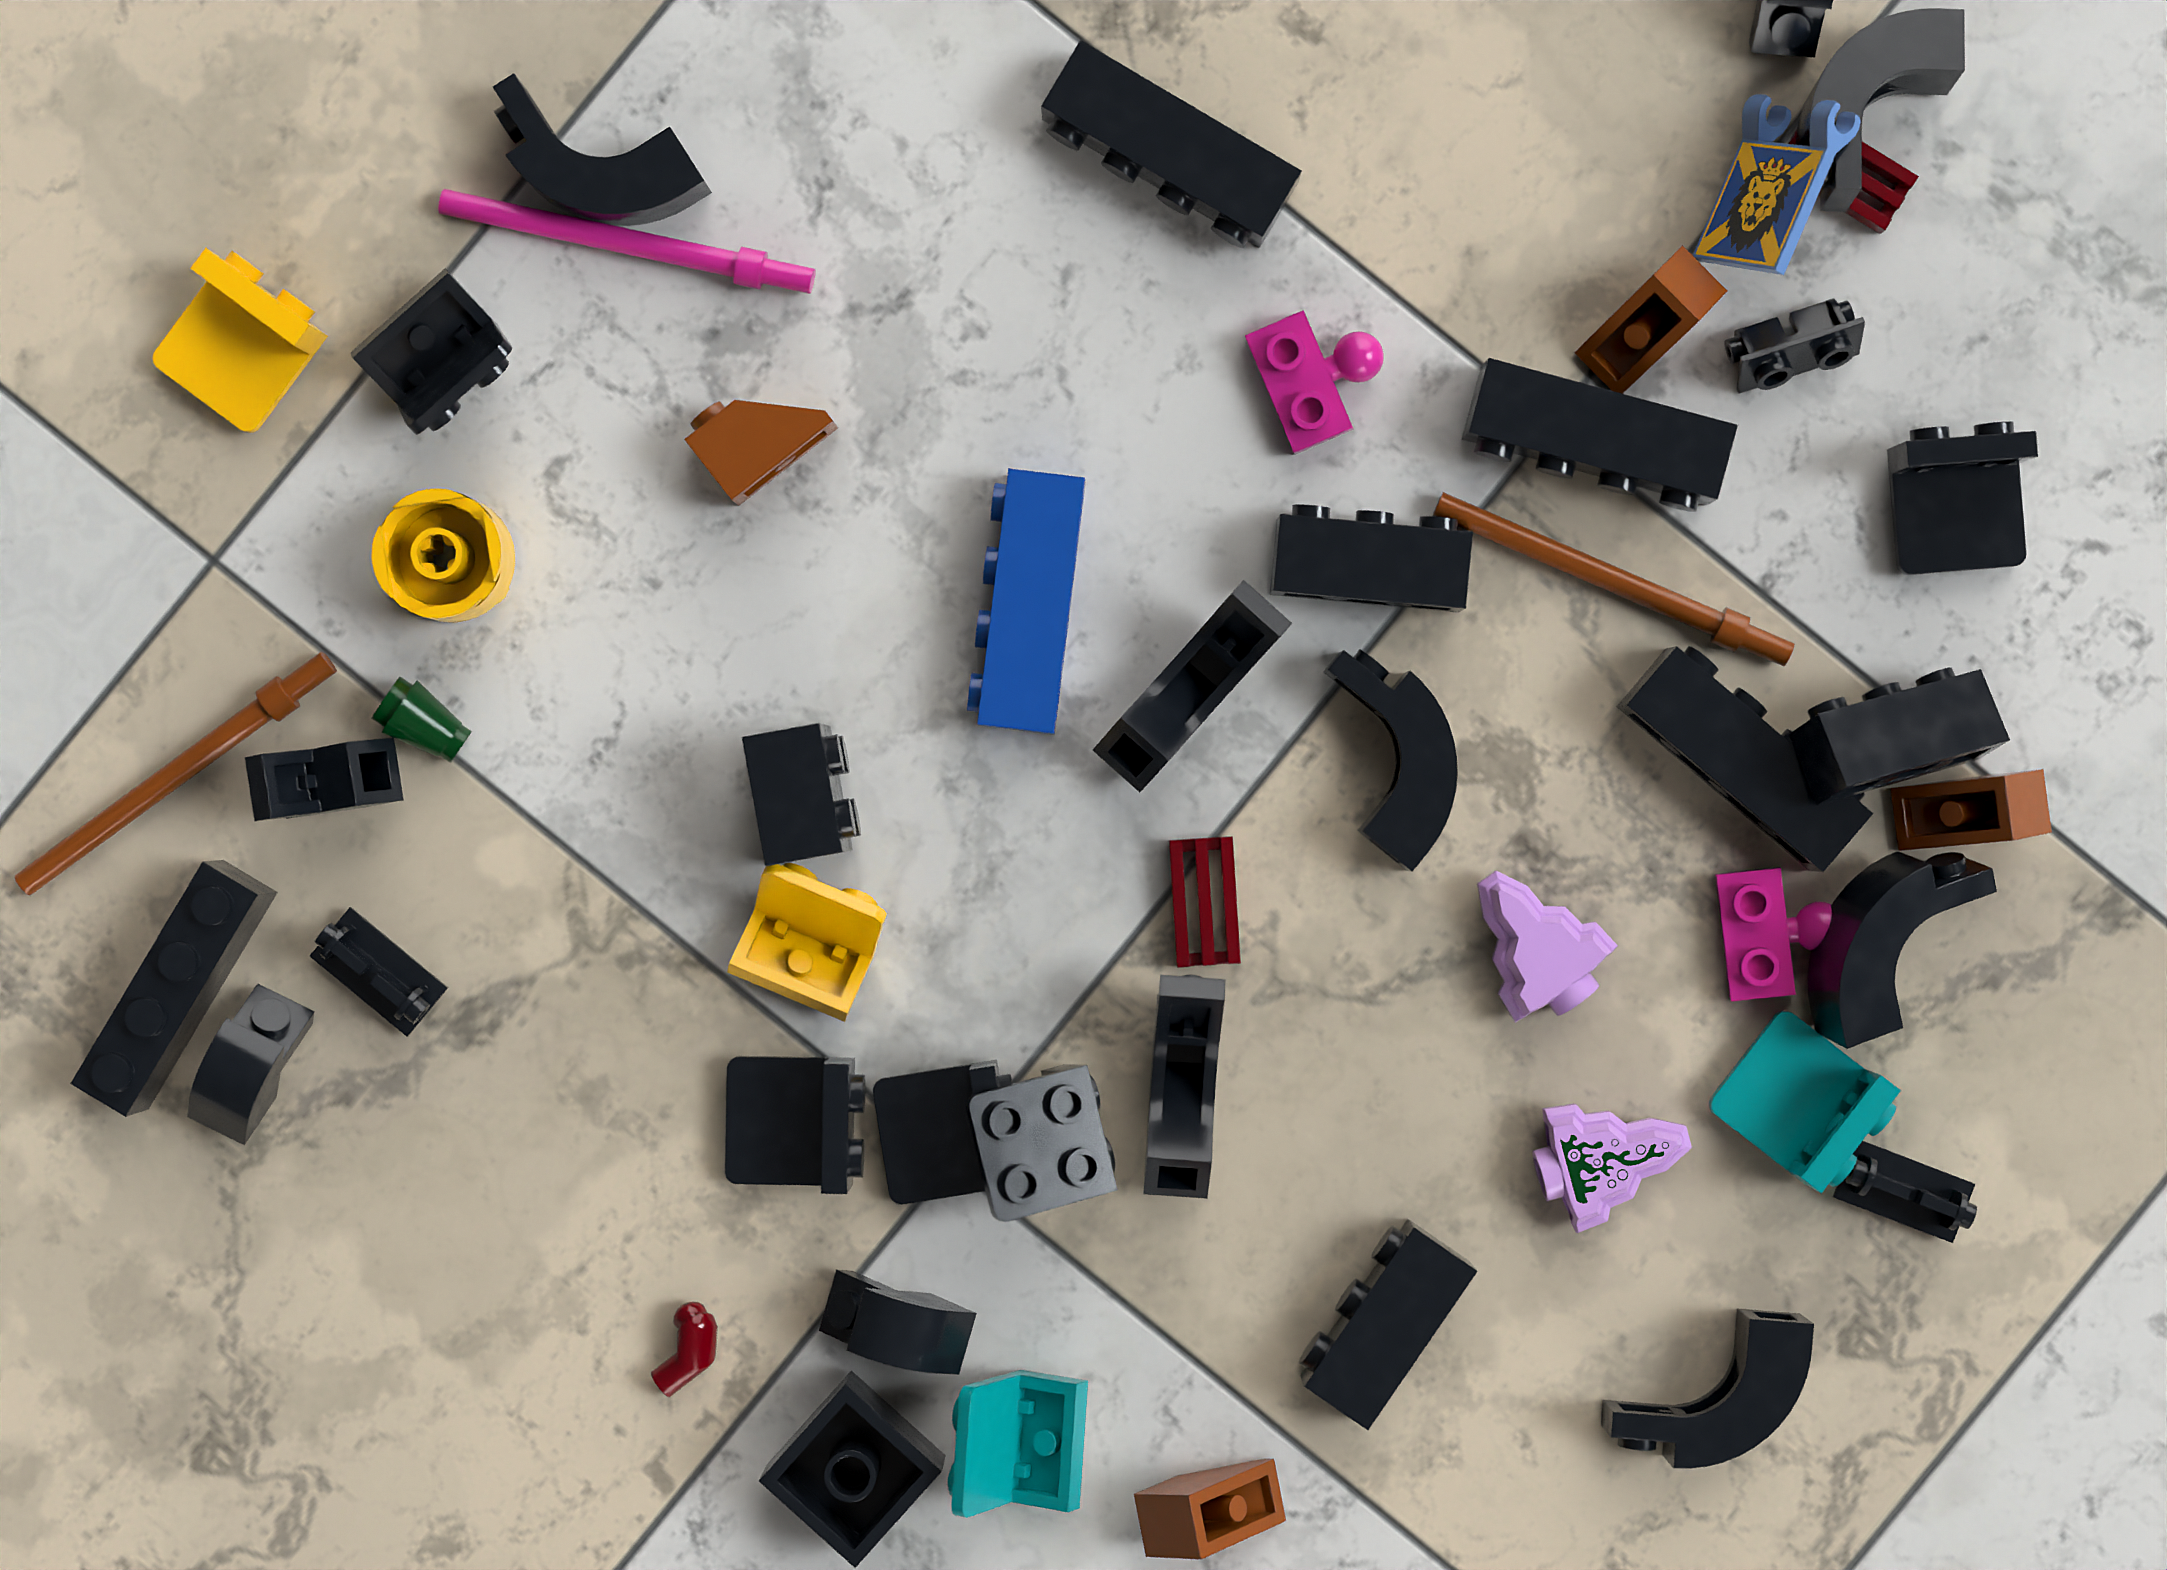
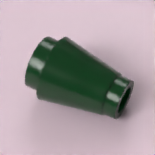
(420, 720)

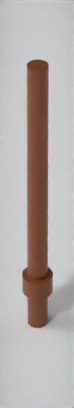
(1726, 628)
(273, 701)

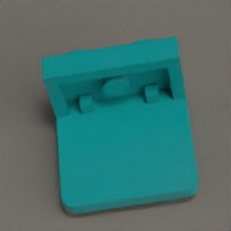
(1804, 1101)
(1018, 1443)

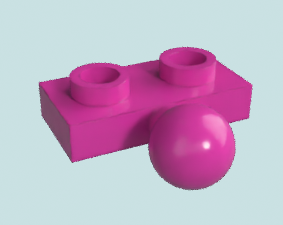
(1303, 380)
(1760, 934)

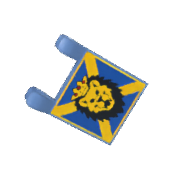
(1772, 186)

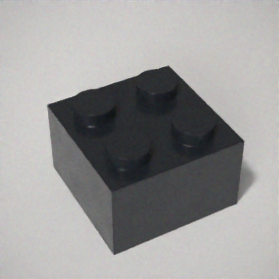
(800, 793)
(853, 1469)

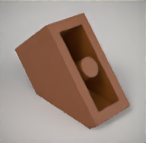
(1651, 321)
(754, 442)
(1971, 810)
(1209, 1509)

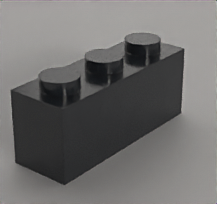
(1371, 559)
(1897, 734)
(1385, 1322)

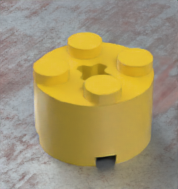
(416, 532)

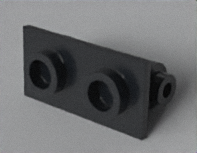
(1823, 339)
(377, 971)
(1908, 1192)

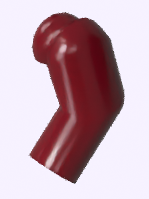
(694, 1348)

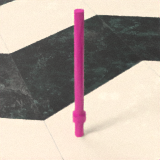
(748, 266)

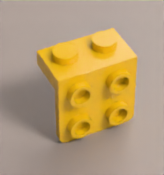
(238, 342)
(808, 940)

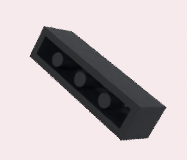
(1169, 145)
(1599, 434)
(1740, 756)
(174, 987)

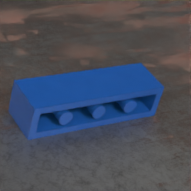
(1029, 601)

